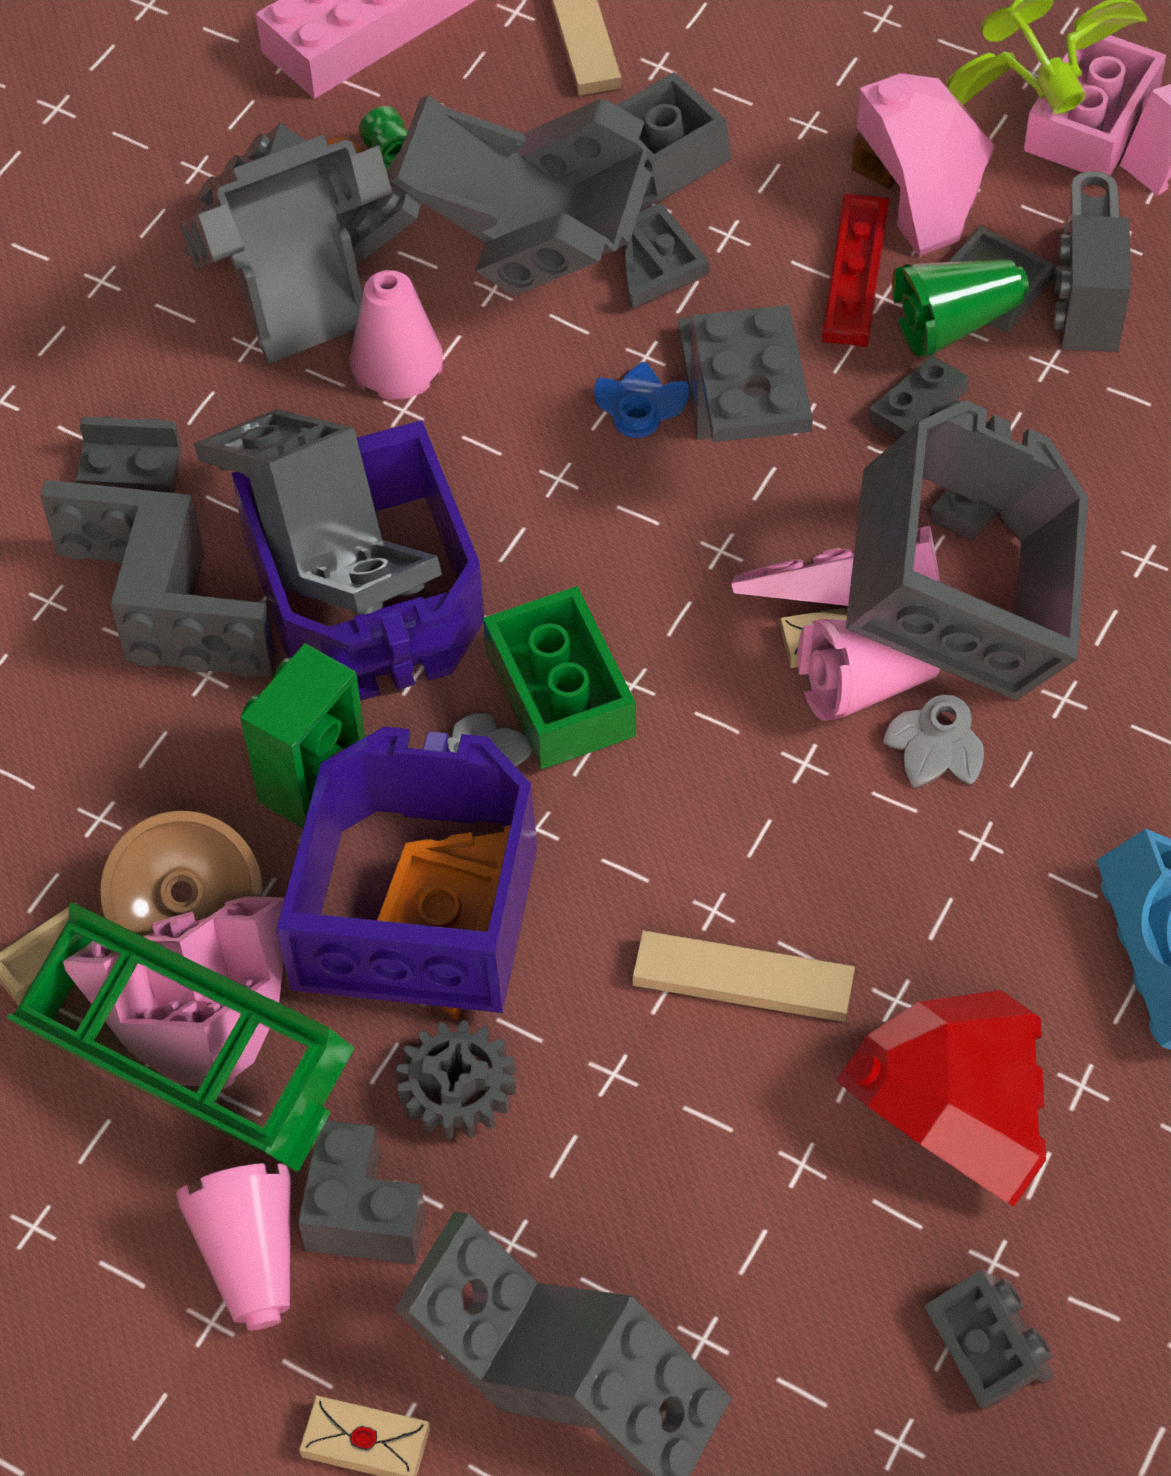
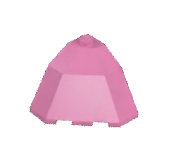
(929, 150)
(173, 1025)

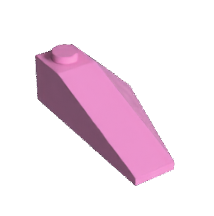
(827, 578)

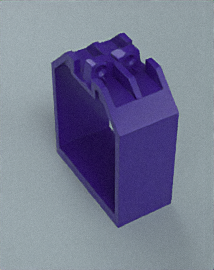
(395, 638)
(399, 958)

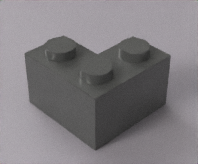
(350, 1209)

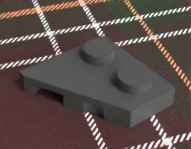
(660, 257)

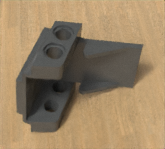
(537, 210)
(286, 240)

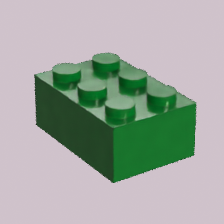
(560, 677)
(296, 725)

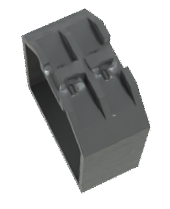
(945, 624)

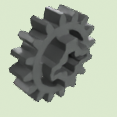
(478, 1088)

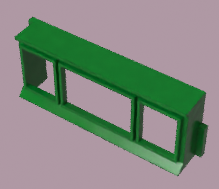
(300, 1109)

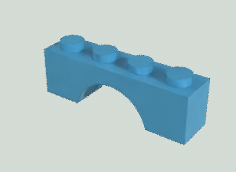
(1139, 890)

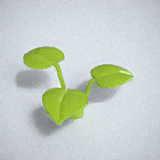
(1056, 78)

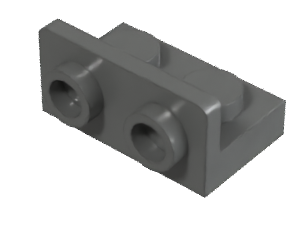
(130, 453)
(989, 1337)

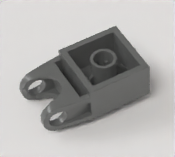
(681, 135)
(1094, 269)

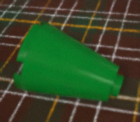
(954, 299)

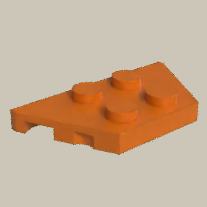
(447, 884)

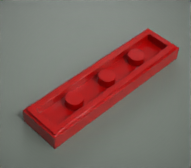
(855, 270)

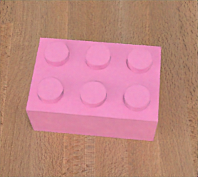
(1099, 129)

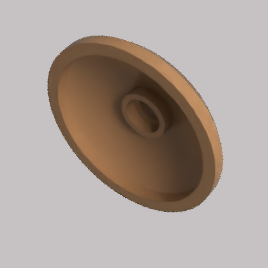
(174, 850)

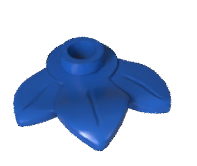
(640, 400)

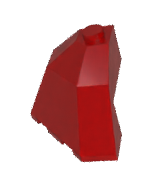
(960, 1085)

